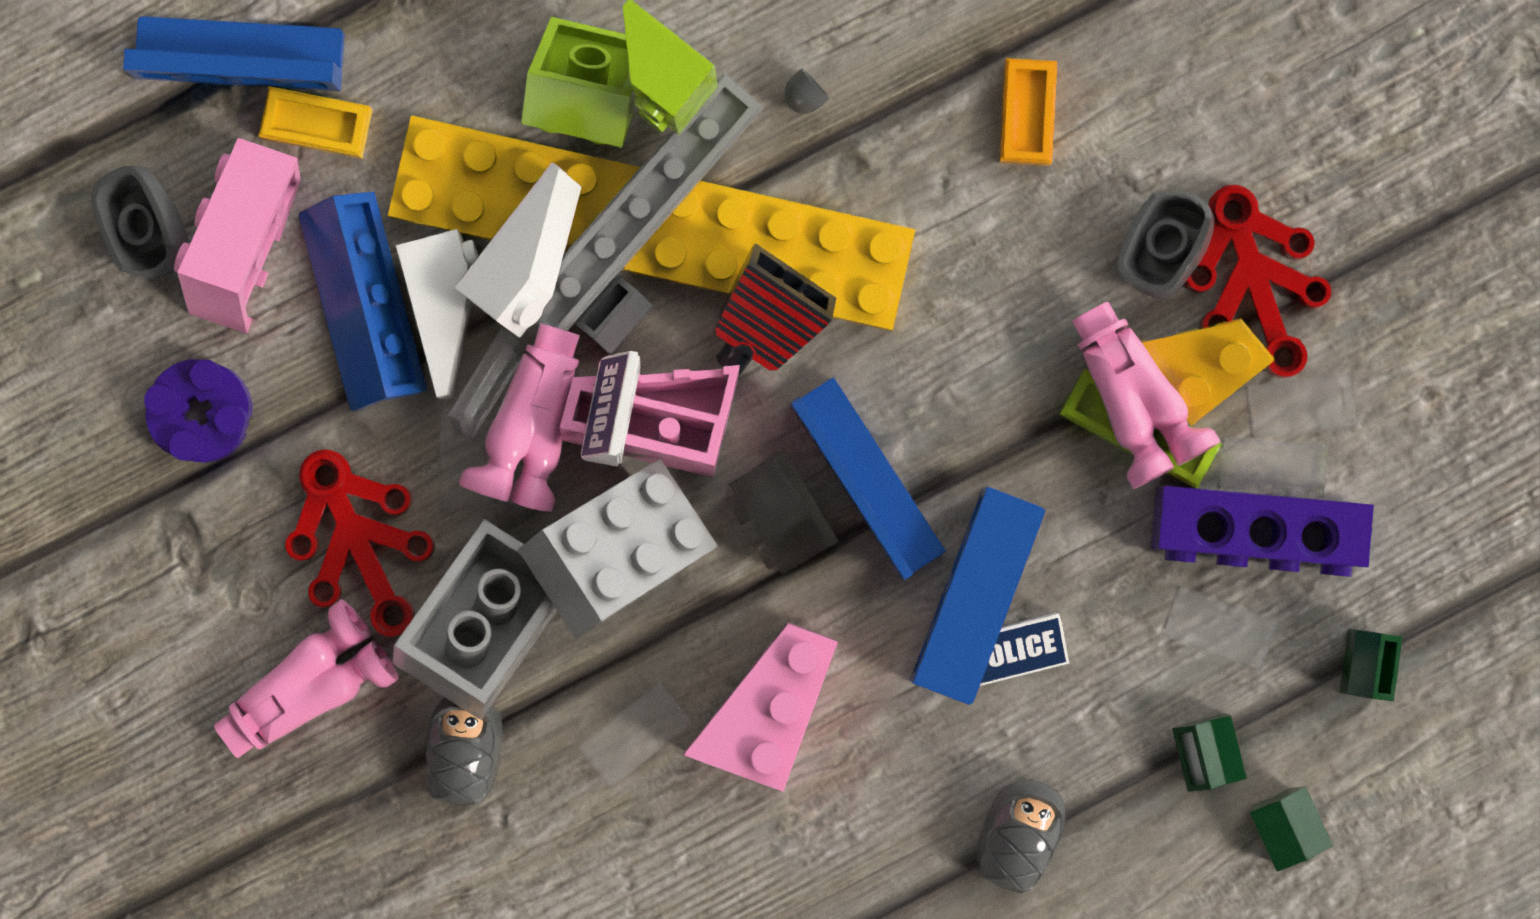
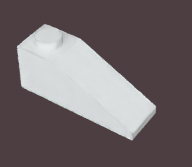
(523, 260)
(442, 313)

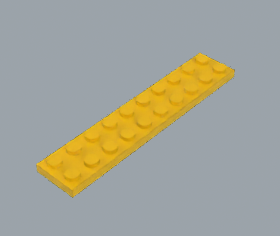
(478, 179)

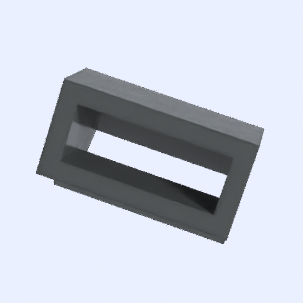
(615, 315)

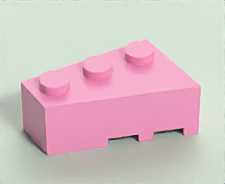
(236, 233)
(671, 418)
(769, 710)

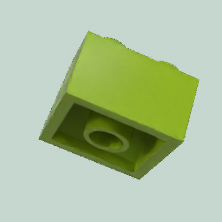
(665, 72)
(580, 84)

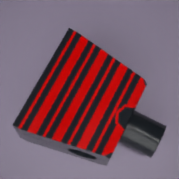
(770, 313)

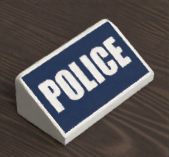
(611, 408)
(1027, 648)

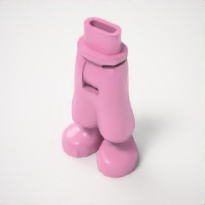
(1137, 397)
(529, 424)
(307, 683)

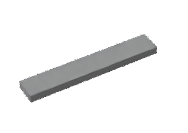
(647, 202)

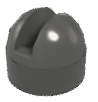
(804, 93)

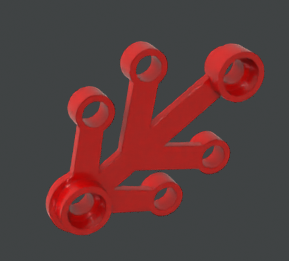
(1255, 272)
(353, 535)

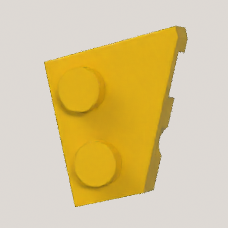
(1209, 363)

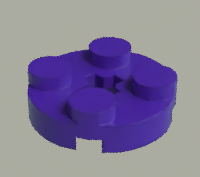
(169, 401)

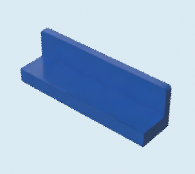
(237, 54)
(362, 299)
(867, 478)
(977, 595)

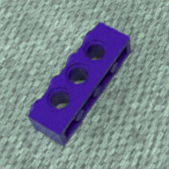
(1344, 526)

